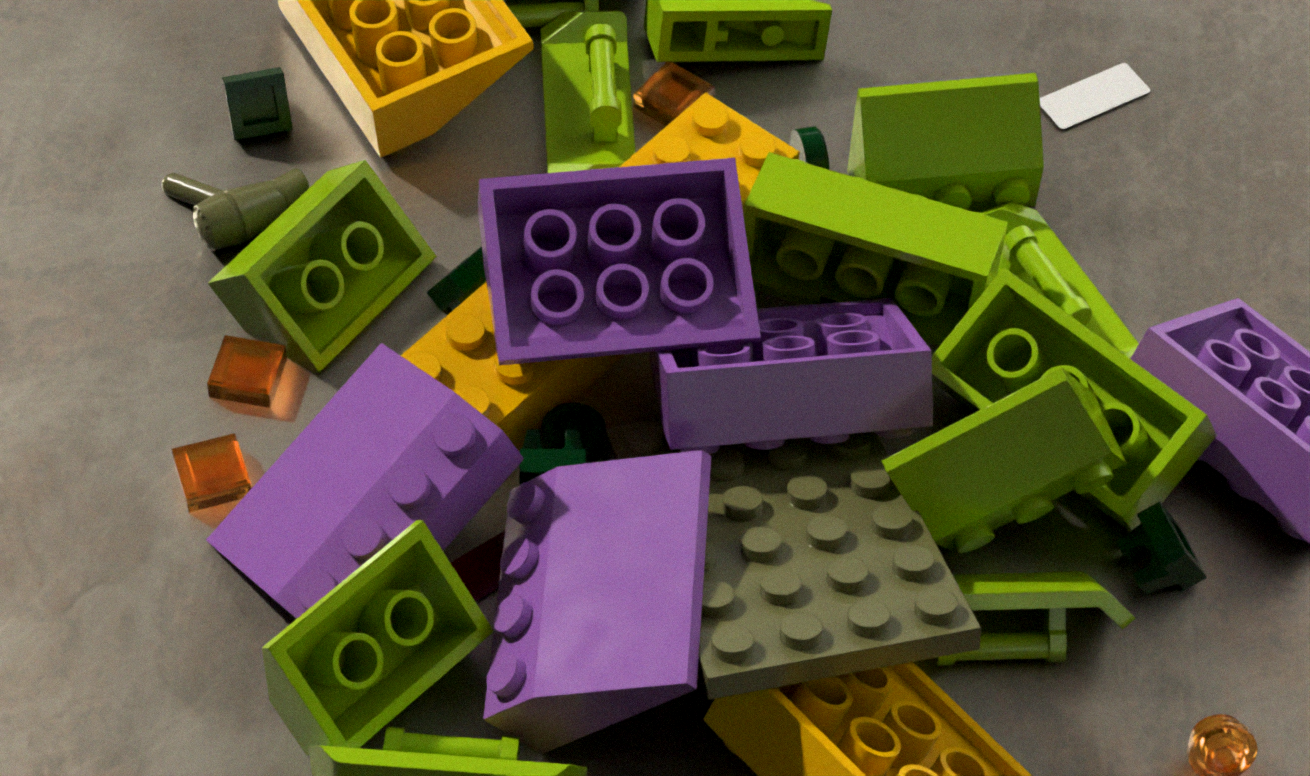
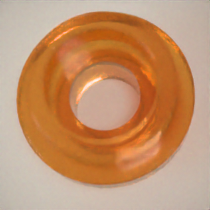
(1221, 746)

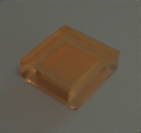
(669, 93)
(247, 371)
(211, 472)

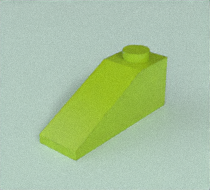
(737, 30)

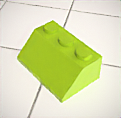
(952, 140)
(324, 267)
(1007, 462)
(372, 644)

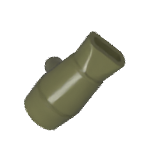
(236, 213)

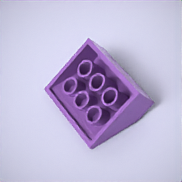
(616, 261)
(811, 376)
(1255, 395)
(359, 475)
(598, 596)

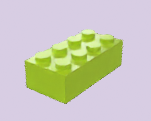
(859, 240)
(1022, 336)

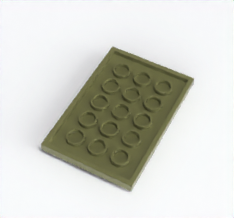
(812, 565)

